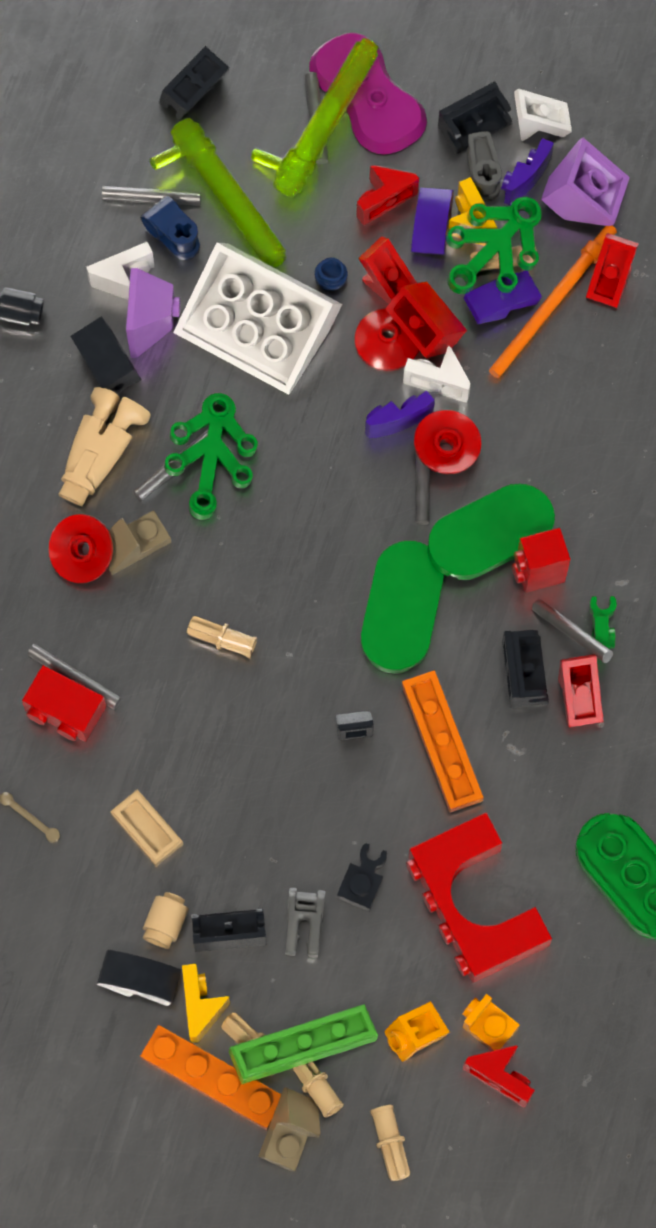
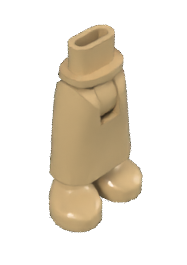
(98, 445)

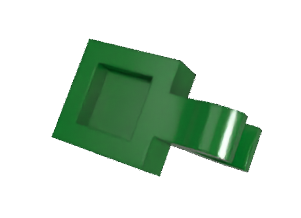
(600, 622)

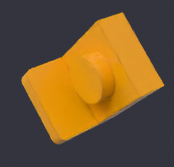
(488, 1023)
(415, 1031)

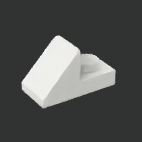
(541, 114)
(113, 272)
(446, 381)

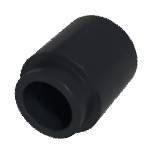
(20, 307)

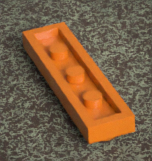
(442, 741)
(210, 1077)

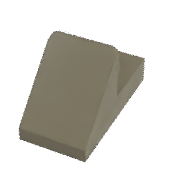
(136, 540)
(291, 1125)

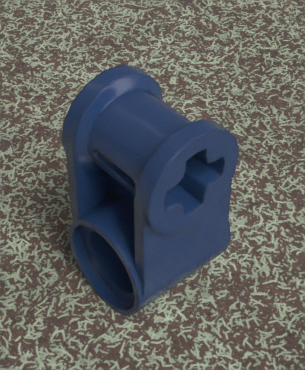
(172, 228)

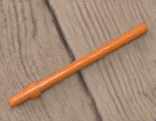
(589, 255)

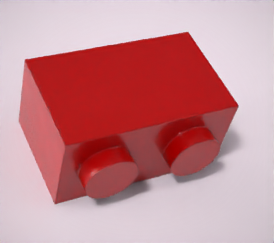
(425, 319)
(541, 560)
(63, 704)

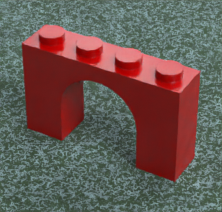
(479, 947)

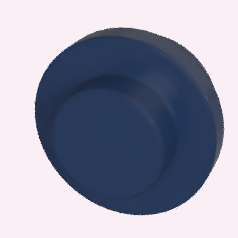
(331, 274)

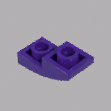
(526, 175)
(432, 221)
(491, 304)
(391, 420)

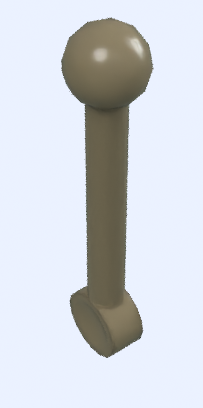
(52, 834)

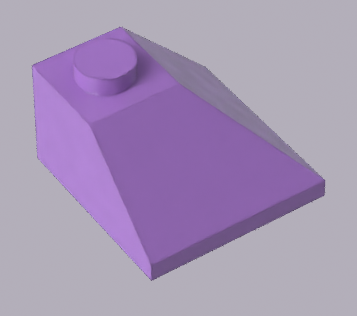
(586, 186)
(149, 311)

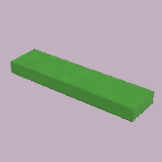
(303, 1044)

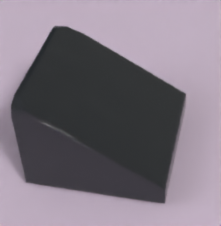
(354, 725)

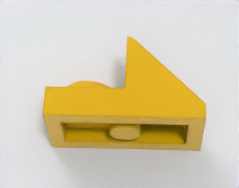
(466, 198)
(200, 1012)

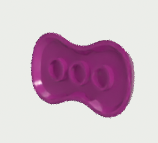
(380, 112)

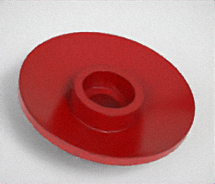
(383, 352)
(449, 428)
(67, 545)

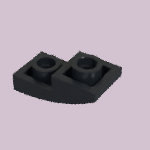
(139, 976)

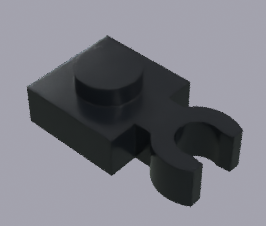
(362, 882)

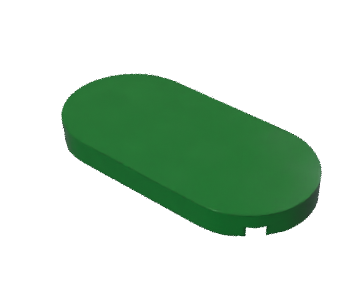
(488, 531)
(401, 608)
(622, 866)

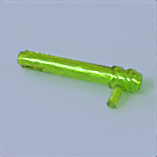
(201, 154)
(301, 160)

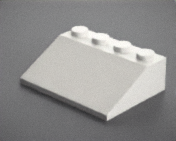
(256, 317)

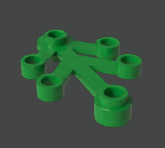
(497, 241)
(211, 448)

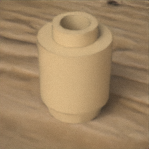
(165, 920)

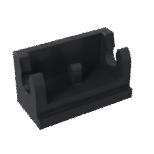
(193, 82)
(478, 112)
(105, 356)
(524, 668)
(228, 930)

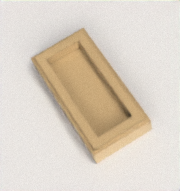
(146, 828)

